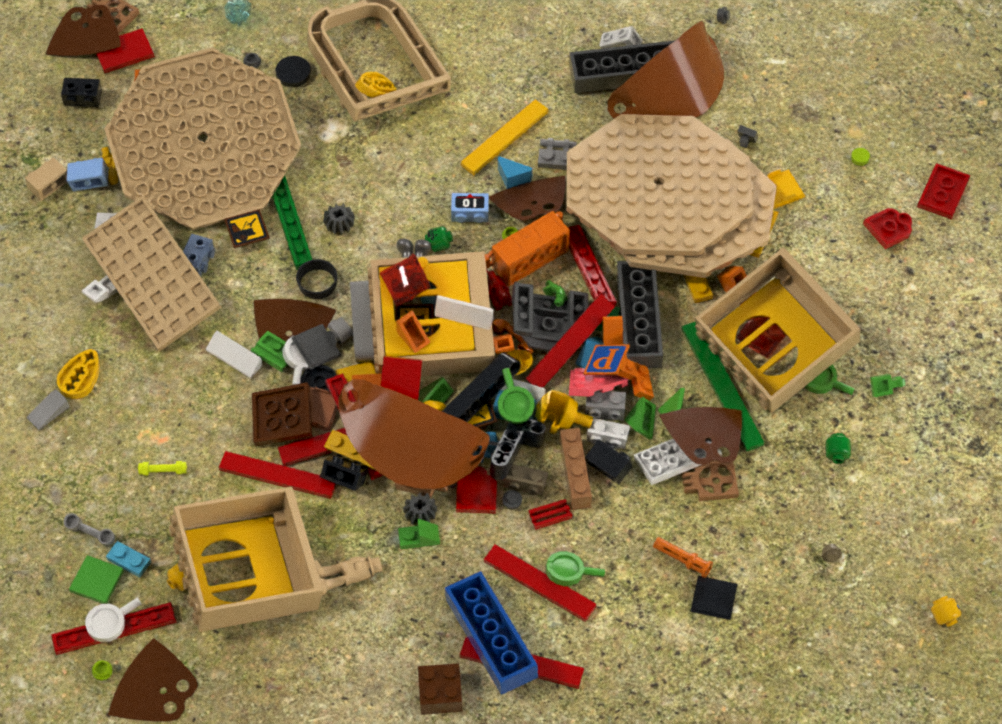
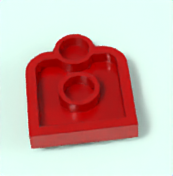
(889, 227)
(476, 493)

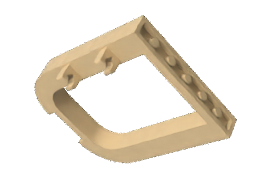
(409, 36)

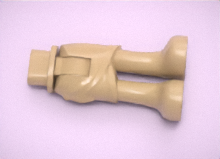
(353, 570)

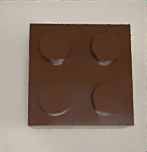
(440, 689)

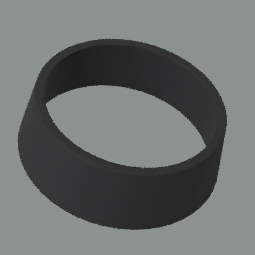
(316, 264)

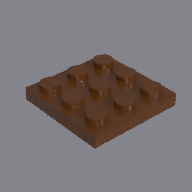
(281, 414)

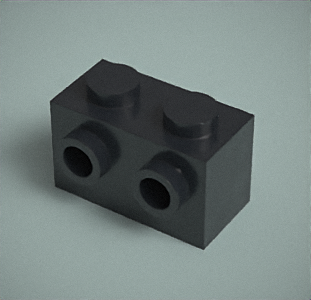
(81, 92)
(609, 461)
(344, 471)

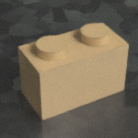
(46, 179)

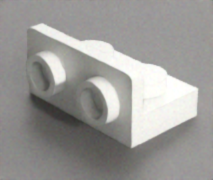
(608, 431)

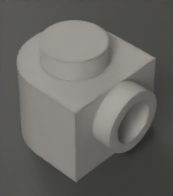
(340, 330)

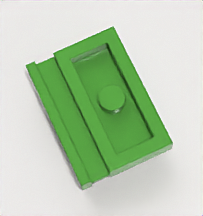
(270, 350)

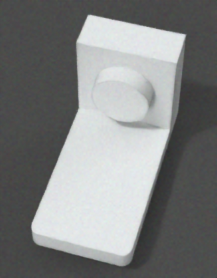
(625, 35)

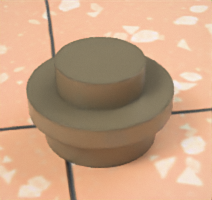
(831, 553)

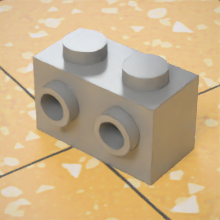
(606, 405)

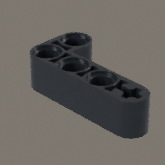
(527, 433)

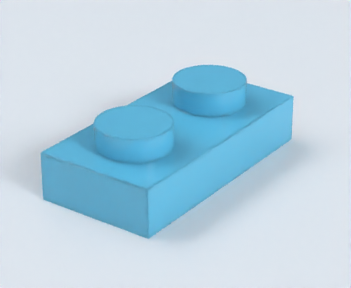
(128, 559)

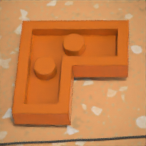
(640, 379)

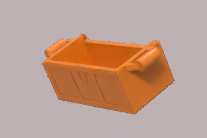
(529, 248)

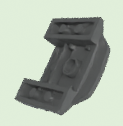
(540, 320)

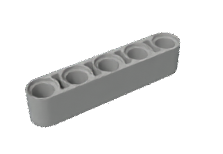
(361, 321)

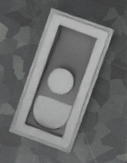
(48, 409)

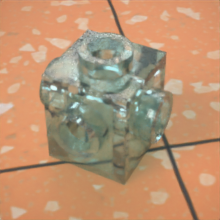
(237, 11)

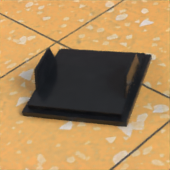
(714, 598)

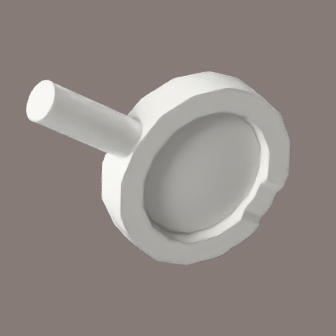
(294, 359)
(107, 620)

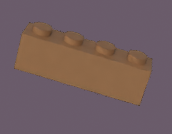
(575, 469)

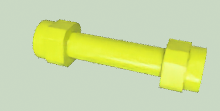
(180, 468)

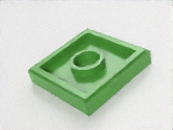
(96, 580)

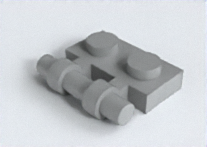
(554, 158)

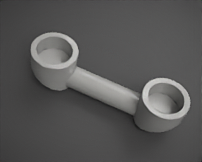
(74, 523)

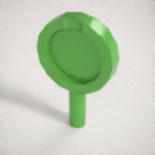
(826, 381)
(515, 402)
(567, 569)

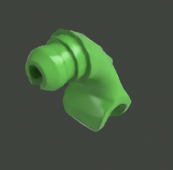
(553, 289)

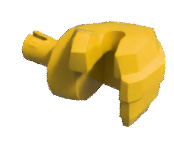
(561, 411)

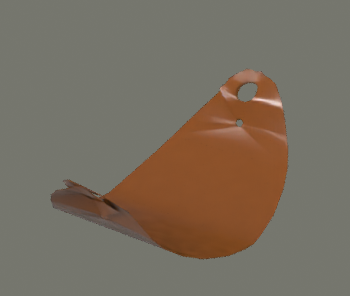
(676, 81)
(409, 438)

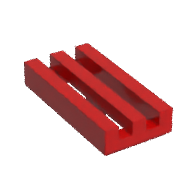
(548, 511)

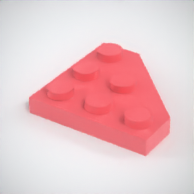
(588, 384)

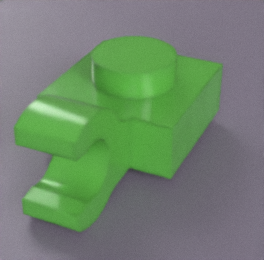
(884, 384)

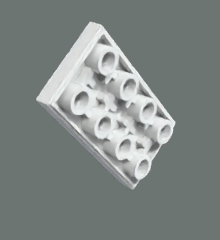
(667, 460)

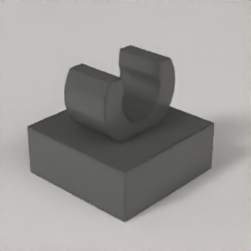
(747, 135)

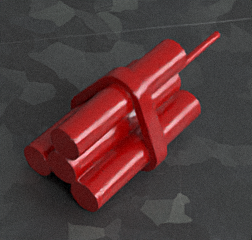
(498, 291)

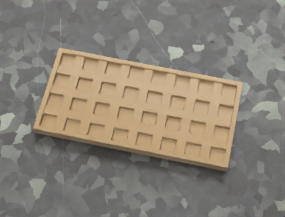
(151, 273)

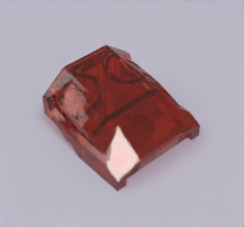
(405, 280)
(767, 341)

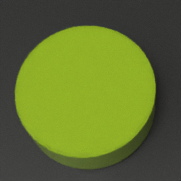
(860, 156)

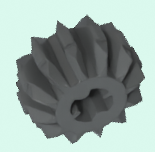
(338, 218)
(420, 502)

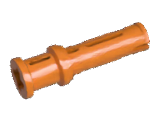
(691, 560)

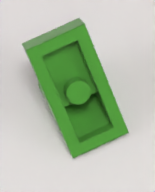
(419, 536)

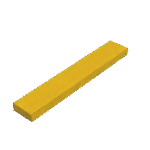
(504, 137)

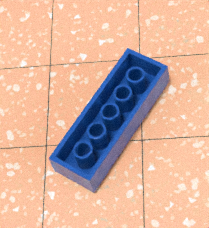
(491, 633)

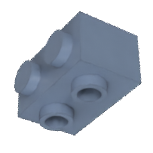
(199, 252)

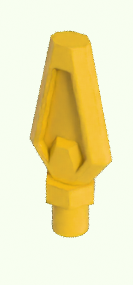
(112, 174)

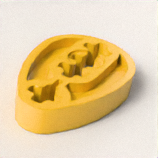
(374, 84)
(86, 381)

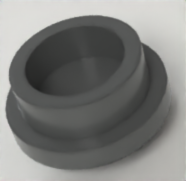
(723, 15)
(252, 59)
(512, 499)

